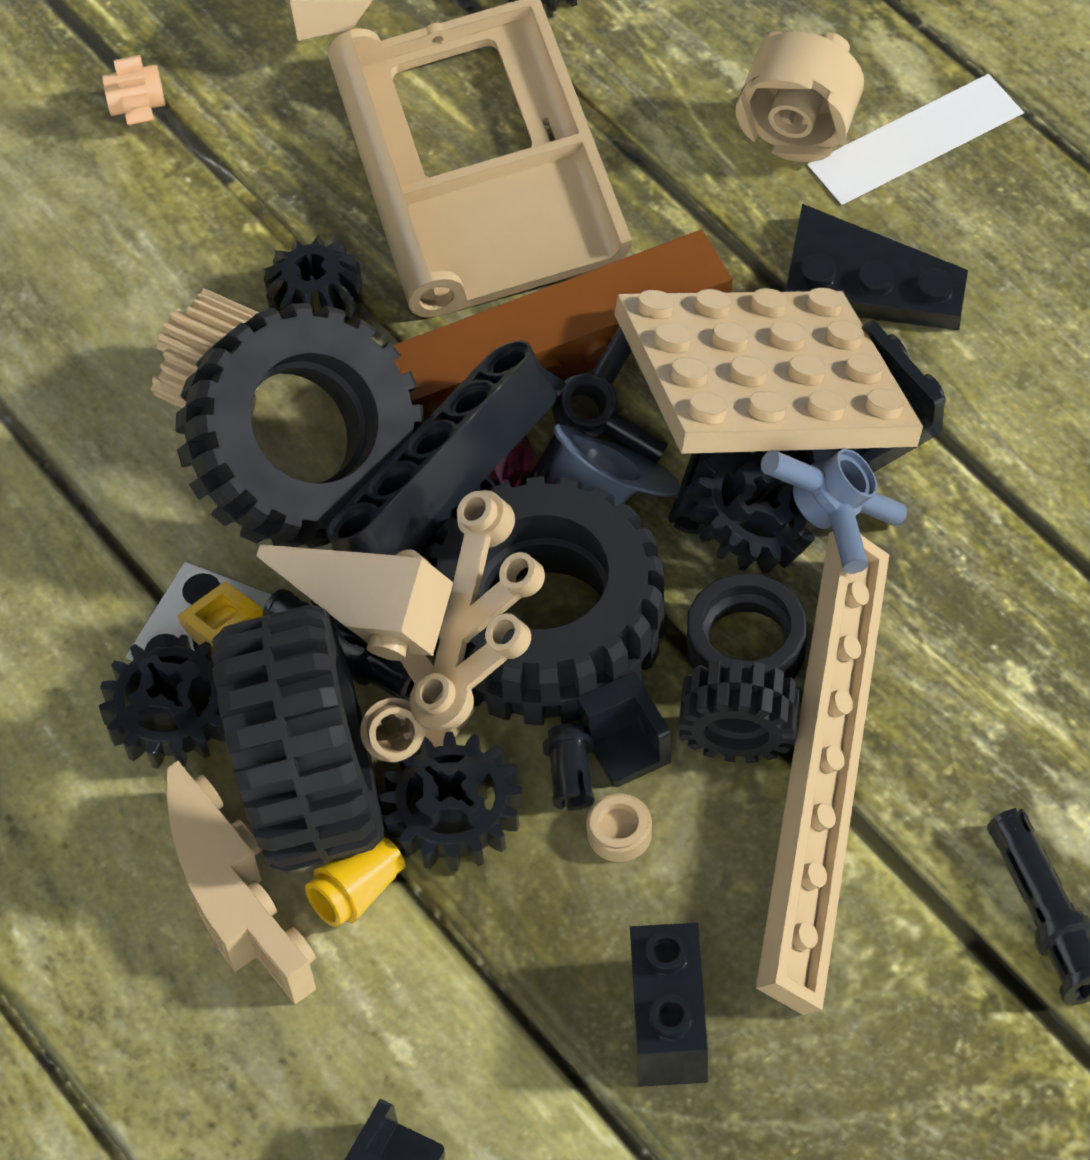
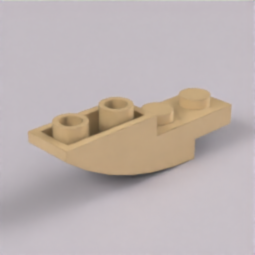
(226, 886)

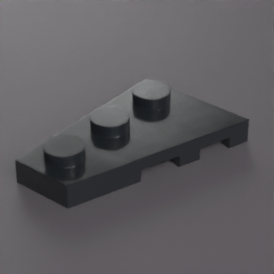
(875, 273)

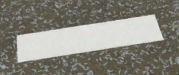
(915, 139)

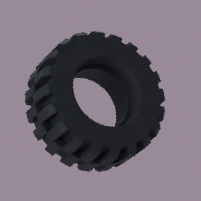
(221, 435)
(582, 538)
(296, 738)

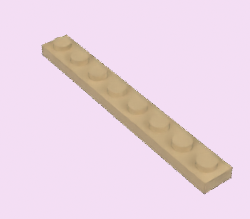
(822, 783)

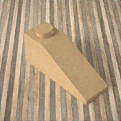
(379, 597)

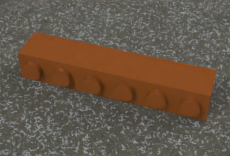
(562, 323)

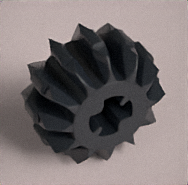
(315, 277)

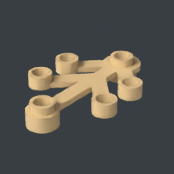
(468, 617)

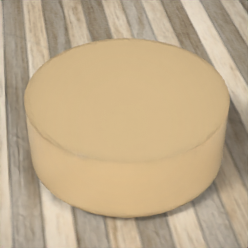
(619, 827)

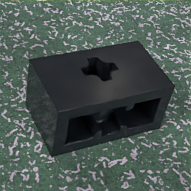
(669, 1004)

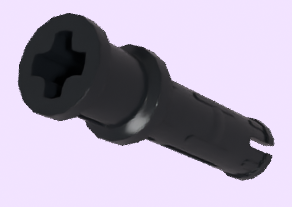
(1061, 929)

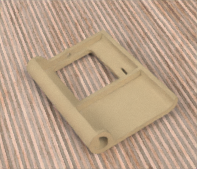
(498, 220)

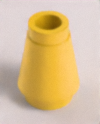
(352, 883)

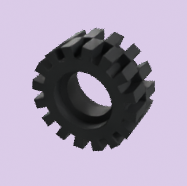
(739, 711)

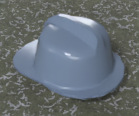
(608, 467)

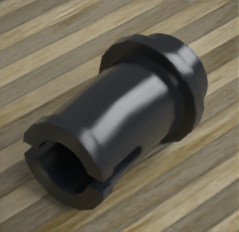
(570, 767)

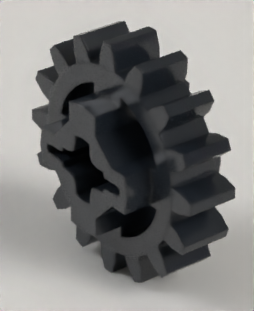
(748, 511)
(153, 720)
(453, 825)

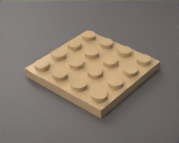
(765, 371)

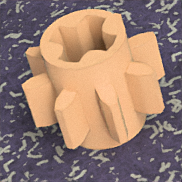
(133, 90)

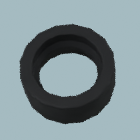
(748, 594)

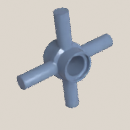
(833, 494)

